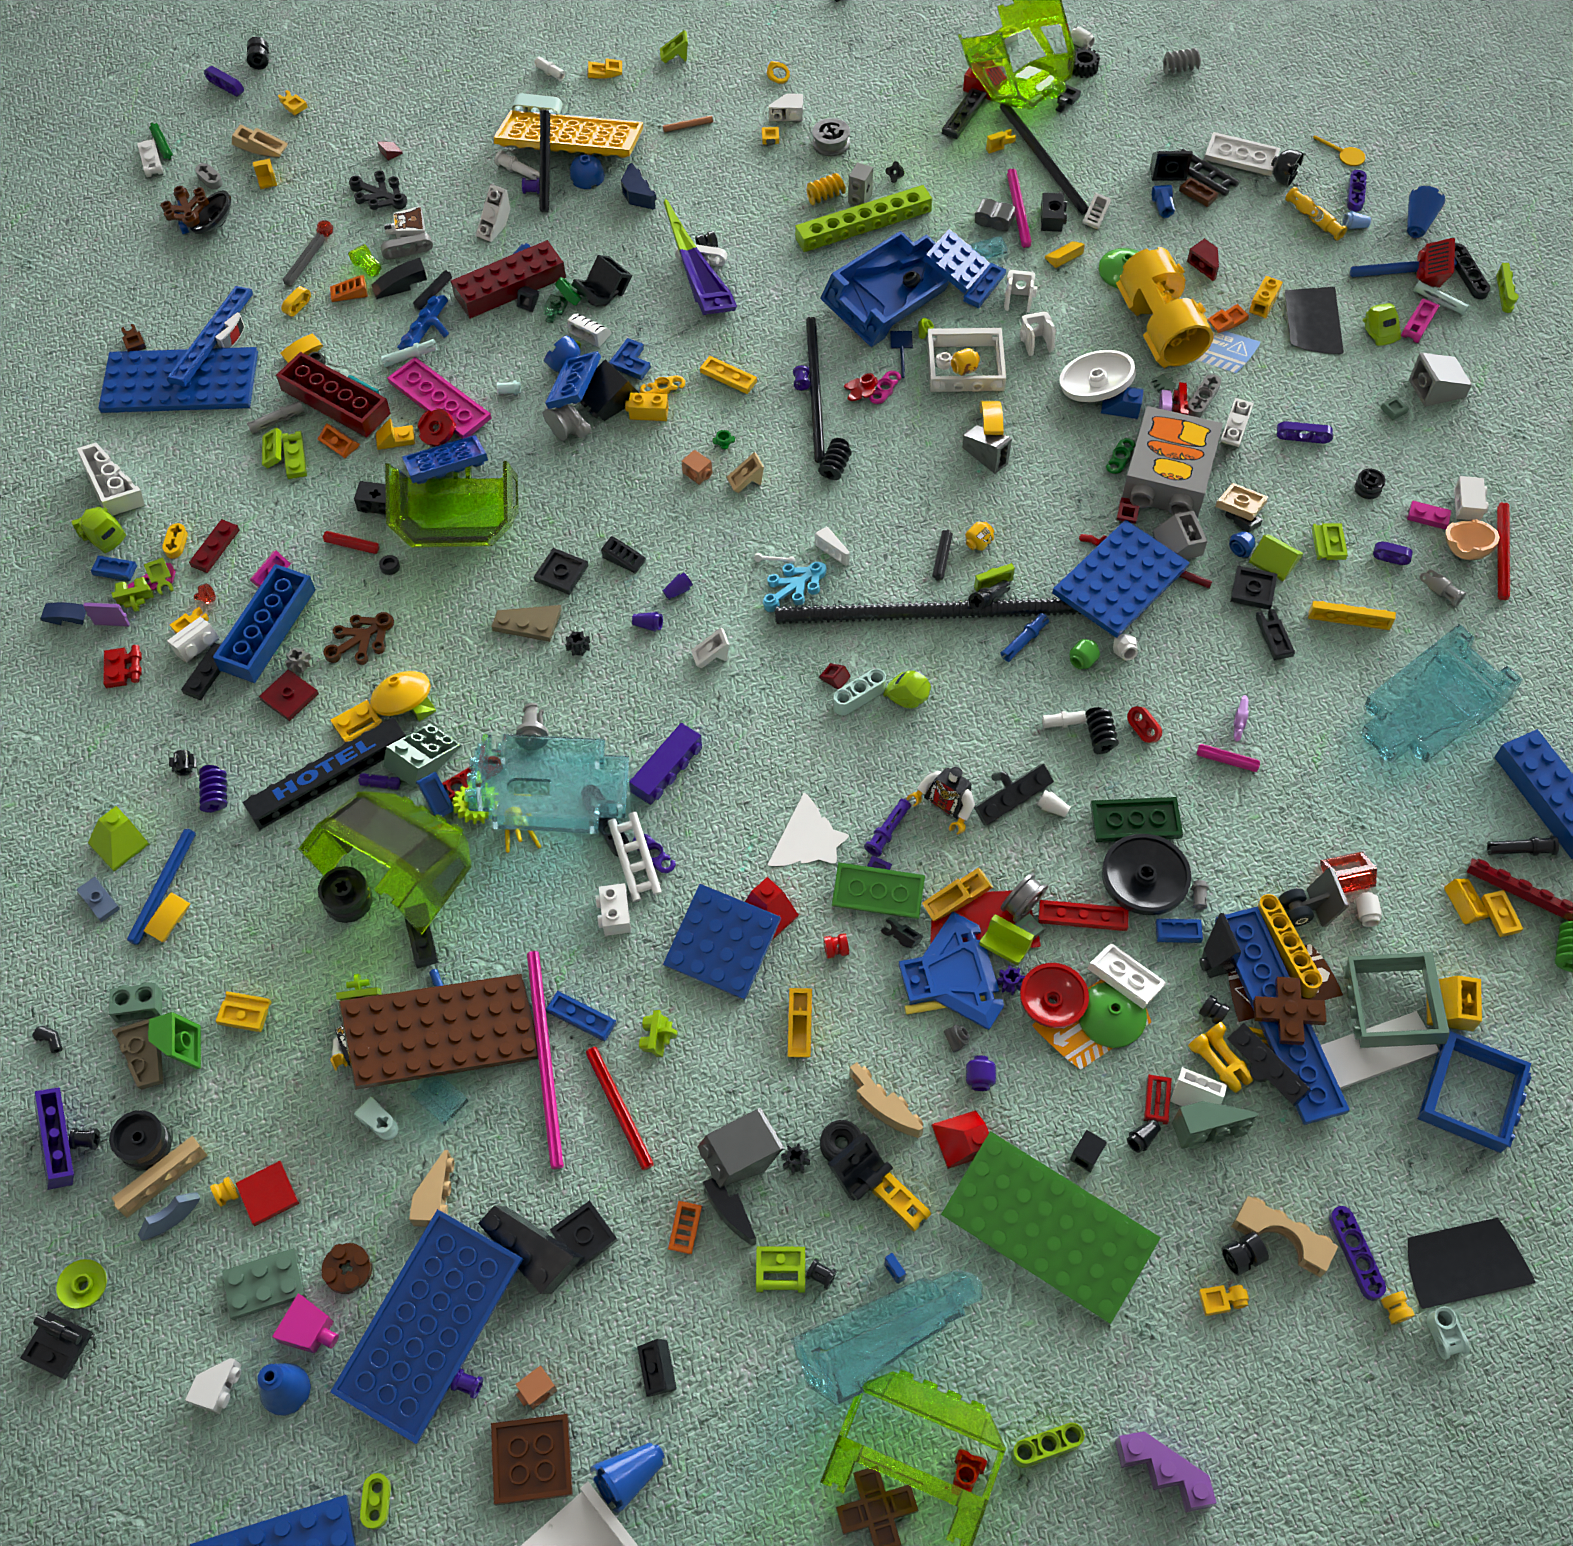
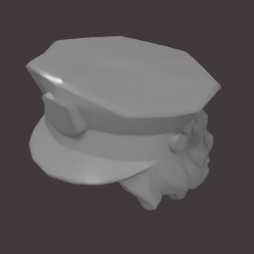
(565, 422)

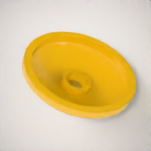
(400, 693)

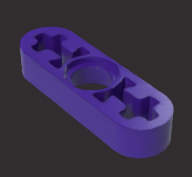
(223, 81)
(1359, 196)
(1322, 435)

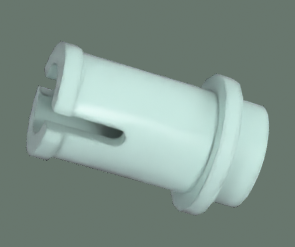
(509, 388)

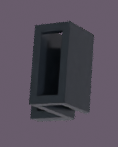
(603, 282)

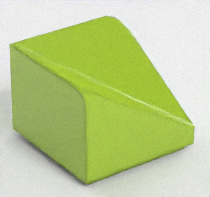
(423, 710)

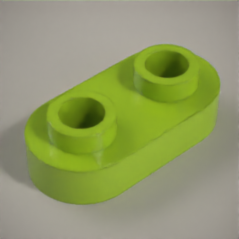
(375, 1501)

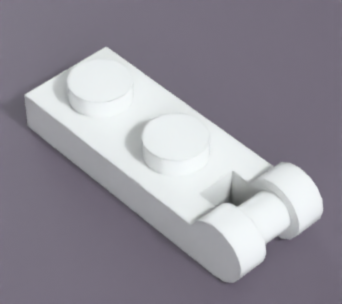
(150, 158)

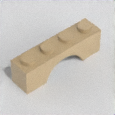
(1313, 1250)

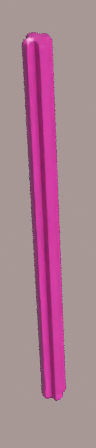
(545, 1062)

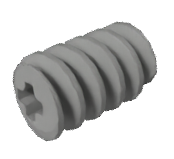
(1181, 59)

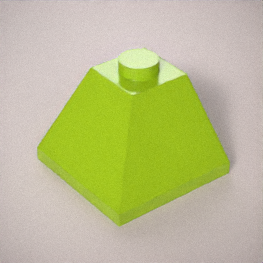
(116, 839)

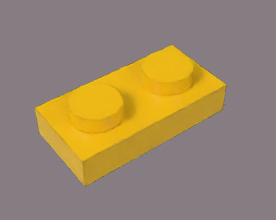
(1502, 913)

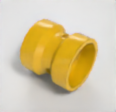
(1396, 1312)

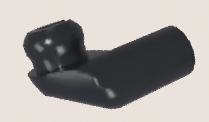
(44, 1033)

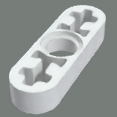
(713, 251)

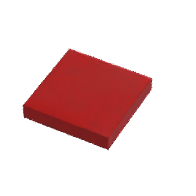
(267, 1193)

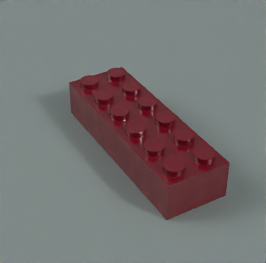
(500, 280)
(333, 394)

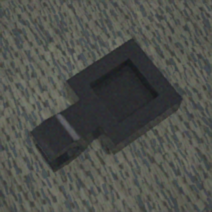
(1068, 97)
(906, 935)

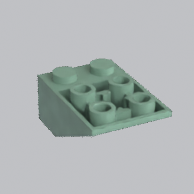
(419, 754)
(1210, 1122)

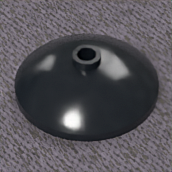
(214, 213)

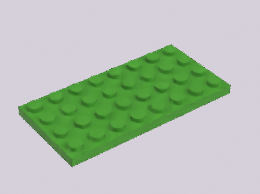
(1051, 1227)

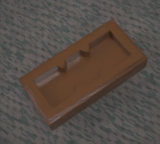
(1198, 192)

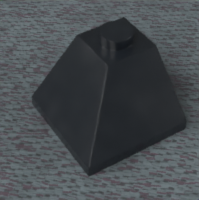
(1170, 165)
(1221, 950)

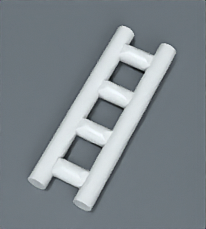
(623, 849)

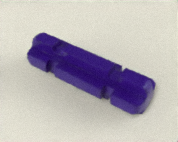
(379, 781)

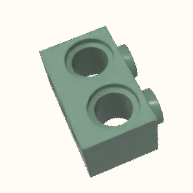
(135, 1007)

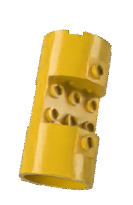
(1178, 327)

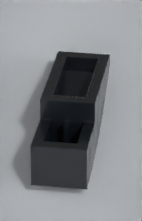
(399, 279)
(730, 1210)

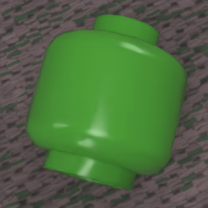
(1084, 654)

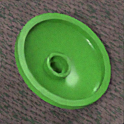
(1112, 264)
(1111, 1027)

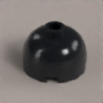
(1286, 166)

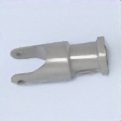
(1443, 587)

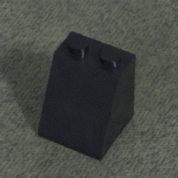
(607, 392)

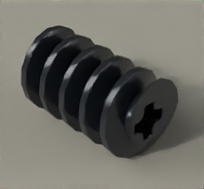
(835, 459)
(1101, 730)

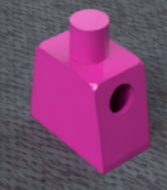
(305, 1327)

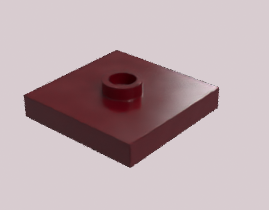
(288, 695)

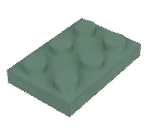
(263, 1283)

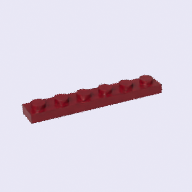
(1521, 888)

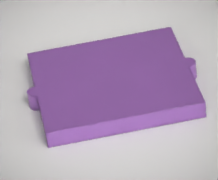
(106, 614)

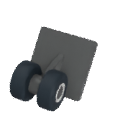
(1325, 898)

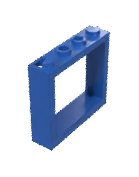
(1493, 1057)

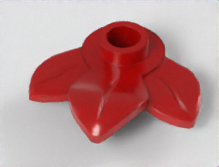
(861, 387)

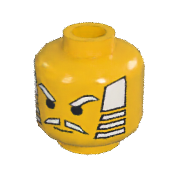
(979, 536)

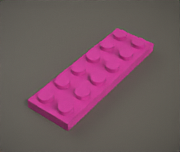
(433, 391)

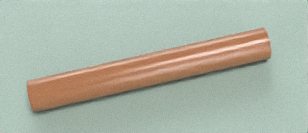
(689, 123)

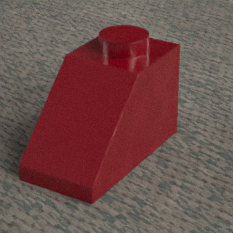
(1205, 258)

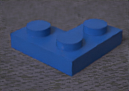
(627, 359)

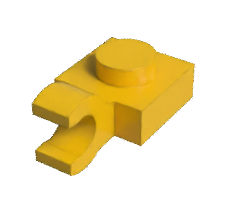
(998, 140)

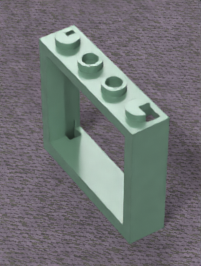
(1397, 962)

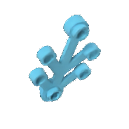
(814, 572)

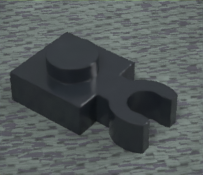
(1243, 523)

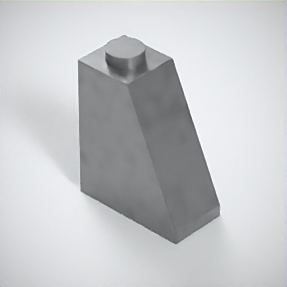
(990, 450)

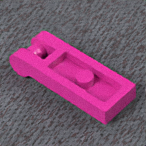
(1420, 320)

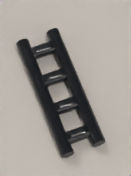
(1208, 180)

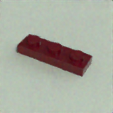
(214, 546)

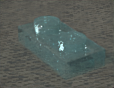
(990, 247)

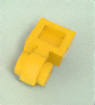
(1217, 1301)

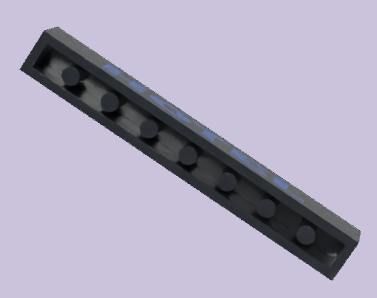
(322, 775)

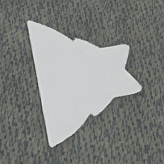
(807, 837)

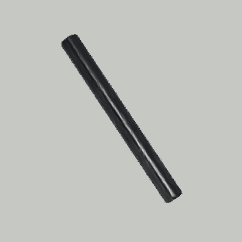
(544, 179)

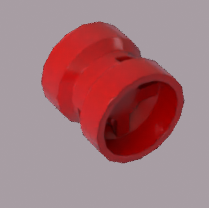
(831, 948)

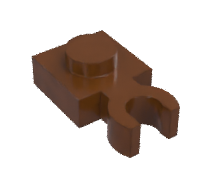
(133, 339)

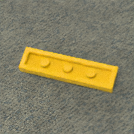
(1351, 615)

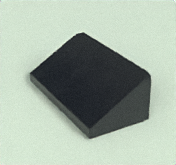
(656, 1367)

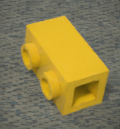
(1265, 297)
(647, 406)

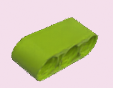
(1057, 1436)

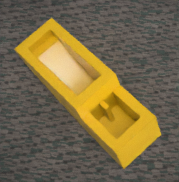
(957, 894)
(799, 1022)

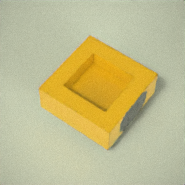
(770, 135)

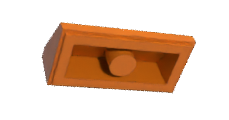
(337, 440)

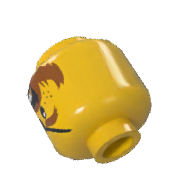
(965, 361)

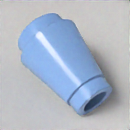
(1355, 220)

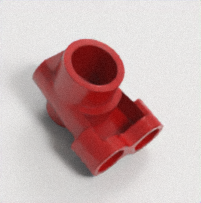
(968, 1468)

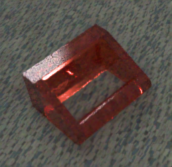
(1353, 878)

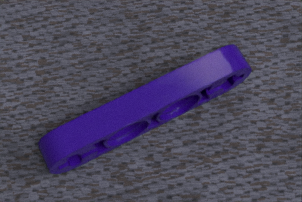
(1361, 1251)

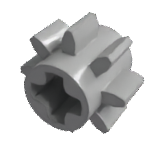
(298, 660)

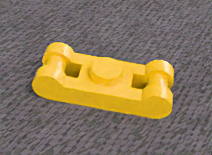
(901, 1201)

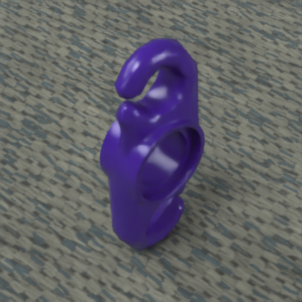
(657, 861)

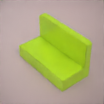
(1007, 940)

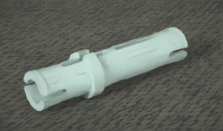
(1440, 297)
(416, 350)

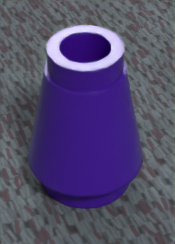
(677, 586)
(650, 621)

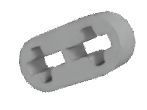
(209, 176)

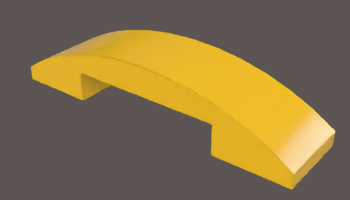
(992, 417)

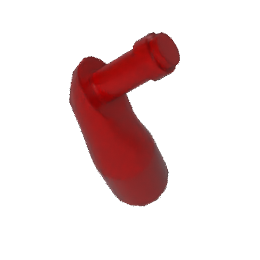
(1091, 539)

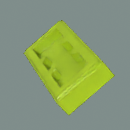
(994, 576)

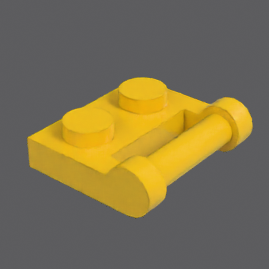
(355, 719)

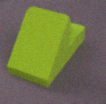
(675, 46)

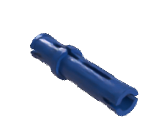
(1030, 631)

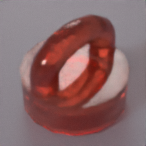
(205, 593)

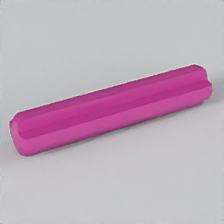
(1228, 757)

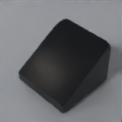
(527, 298)

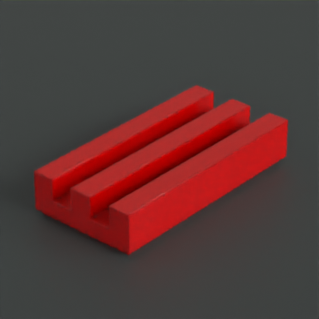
(1159, 1079)

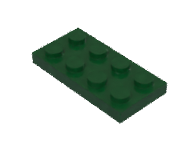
(1126, 817)

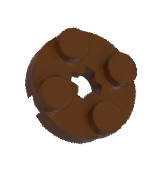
(339, 1256)

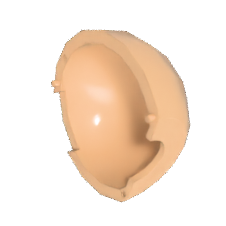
(1471, 539)

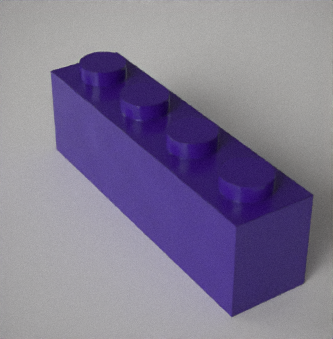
(665, 764)
(53, 1138)

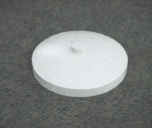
(1097, 375)

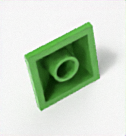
(177, 1038)

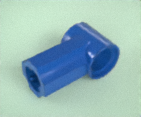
(1163, 197)

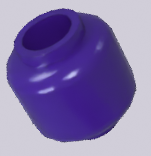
(981, 1073)

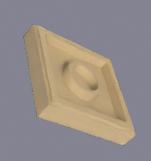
(1241, 501)

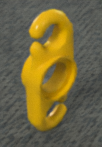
(669, 381)

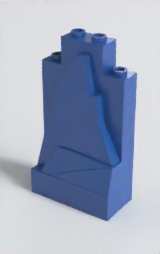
(871, 288)

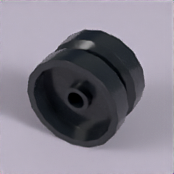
(345, 894)
(140, 1139)

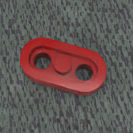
(1145, 725)

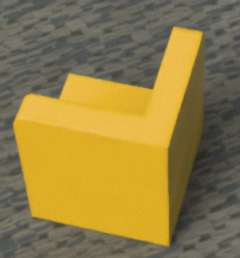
(265, 173)

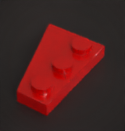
(1180, 397)

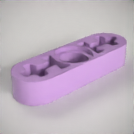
(1165, 400)

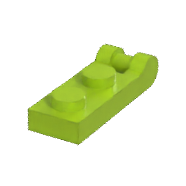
(1506, 288)
(294, 455)

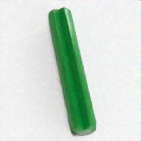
(160, 141)

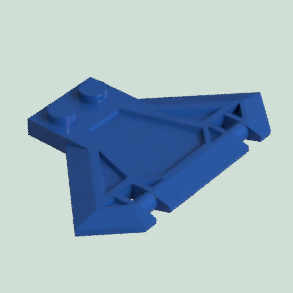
(955, 973)

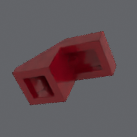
(1127, 511)

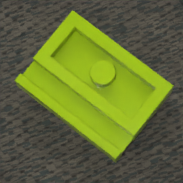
(1329, 541)

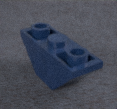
(637, 189)

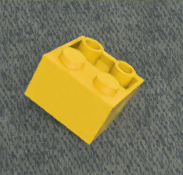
(1461, 1002)

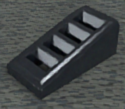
(612, 548)

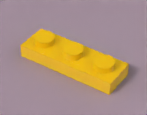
(728, 374)

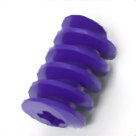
(212, 788)

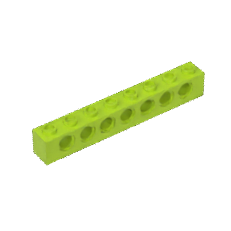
(863, 218)

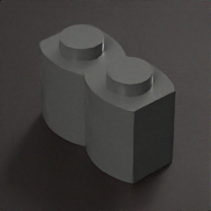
(995, 214)

